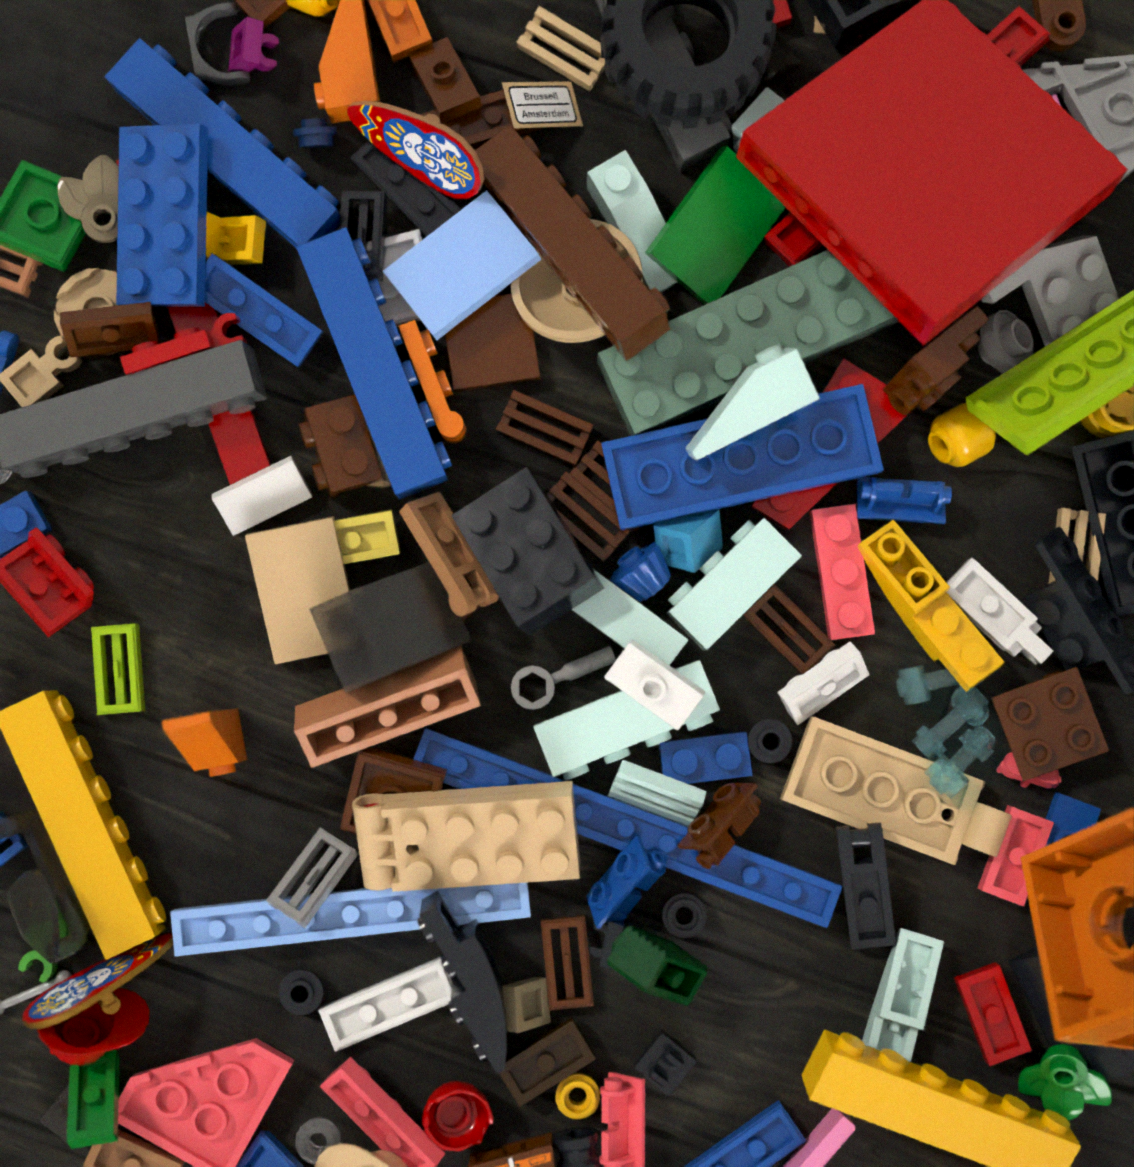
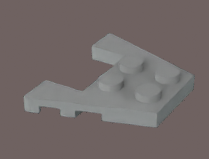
(1097, 97)
(1062, 285)

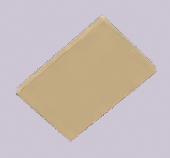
(293, 572)

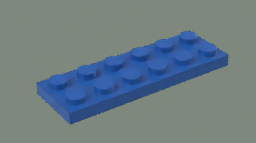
(804, 450)

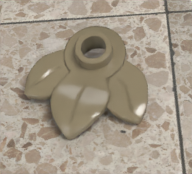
(92, 197)

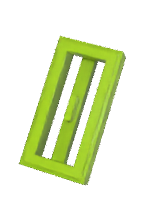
(135, 669)

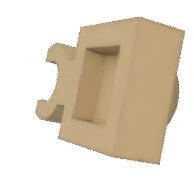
(34, 378)

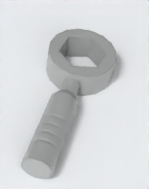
(568, 672)

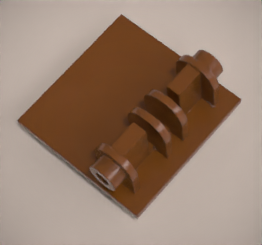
(1049, 723)

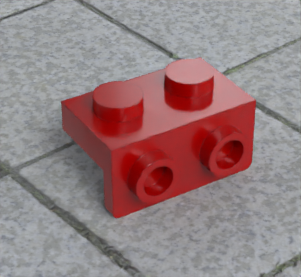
(46, 582)

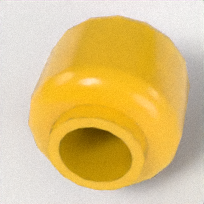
(960, 437)

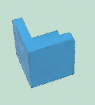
(689, 540)

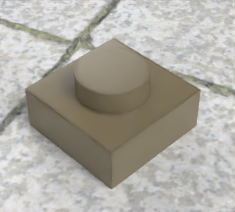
(526, 1004)

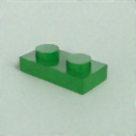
(94, 1102)

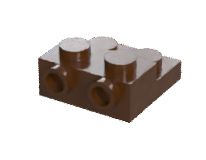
(935, 366)

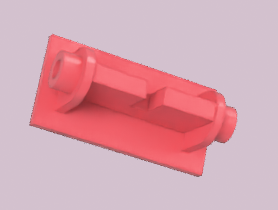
(625, 1114)

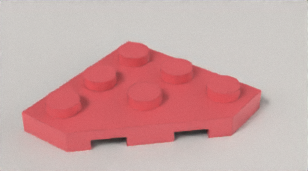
(205, 1103)

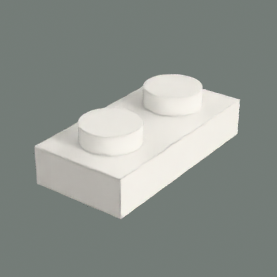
(823, 682)

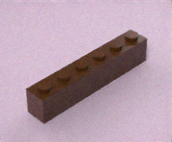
(571, 244)

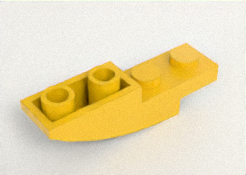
(926, 608)

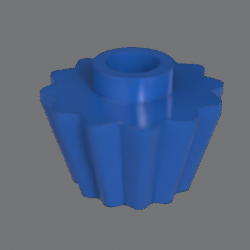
(641, 572)

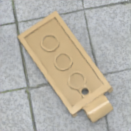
(874, 782)

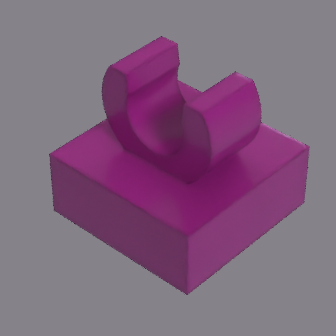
(246, 47)

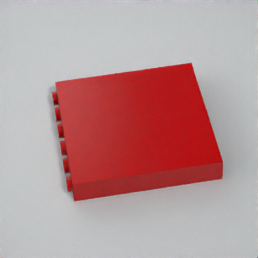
(929, 165)

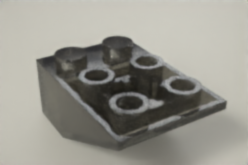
(388, 626)

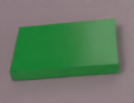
(715, 228)

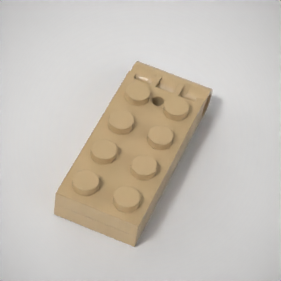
(468, 837)

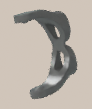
(195, 27)

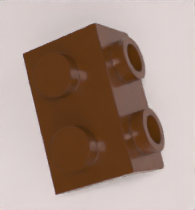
(341, 446)

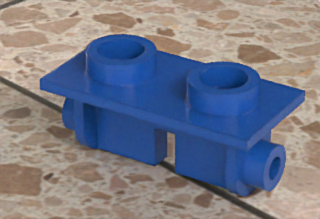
(902, 500)
(615, 893)

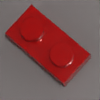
(992, 1014)

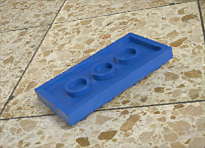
(162, 215)

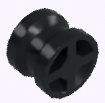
(577, 1147)

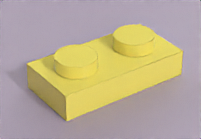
(368, 536)

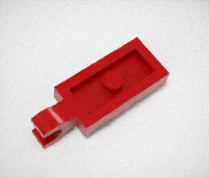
(185, 344)

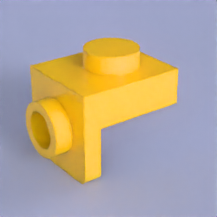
(235, 238)

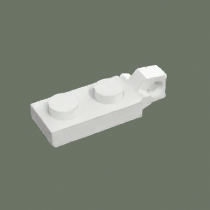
(997, 612)

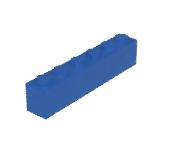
(235, 156)
(373, 364)

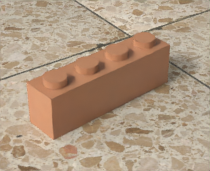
(386, 709)

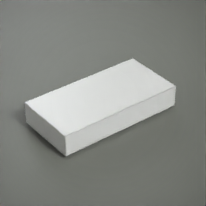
(261, 495)

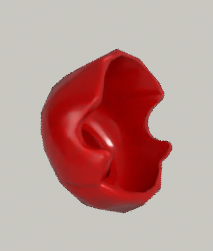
(456, 1116)

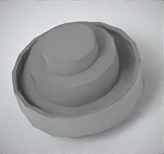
(1004, 341)

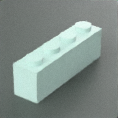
(613, 725)

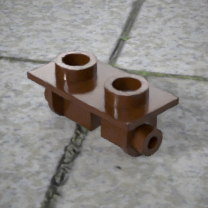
(732, 808)

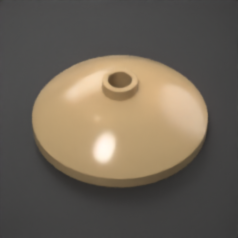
(551, 307)

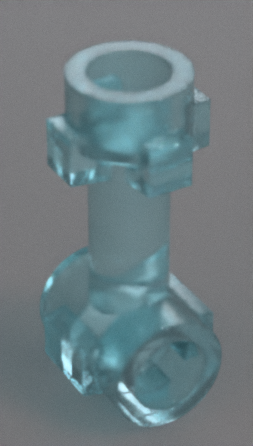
(916, 685)
(968, 708)
(948, 774)

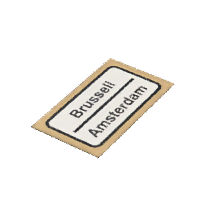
(542, 104)

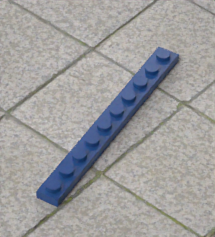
(619, 823)

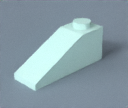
(631, 209)
(759, 397)

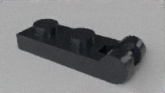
(866, 887)

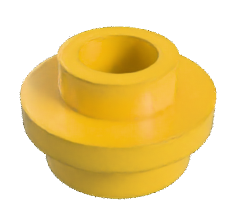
(579, 1109)

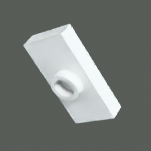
(655, 684)

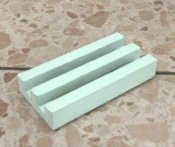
(657, 793)

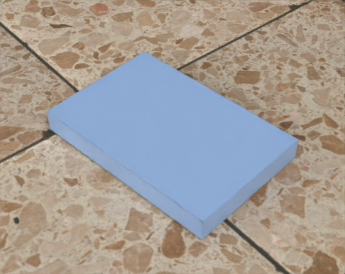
(462, 265)

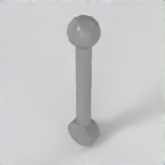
(62, 975)

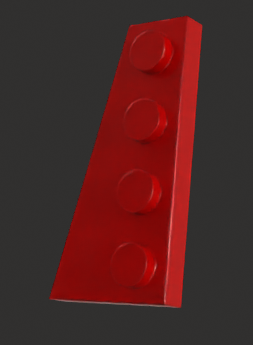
(789, 508)

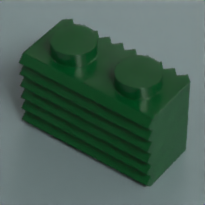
(657, 965)

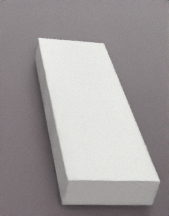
(387, 1004)

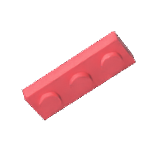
(842, 572)
(380, 1115)

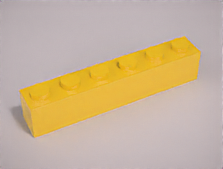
(82, 822)
(934, 1106)

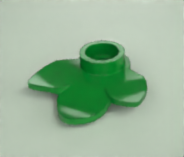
(1065, 1082)

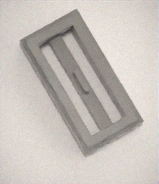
(326, 886)

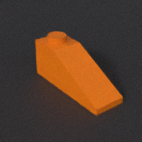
(347, 63)
(209, 740)

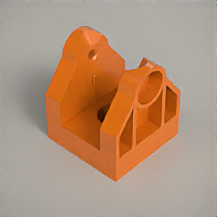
(1077, 913)

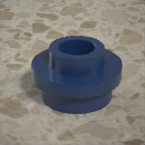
(315, 133)

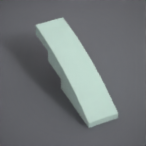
(626, 619)
(904, 993)

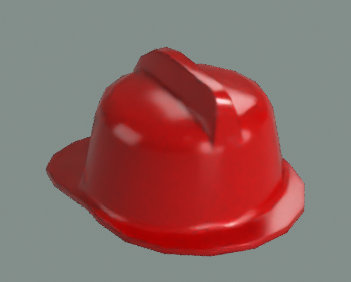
(93, 1032)

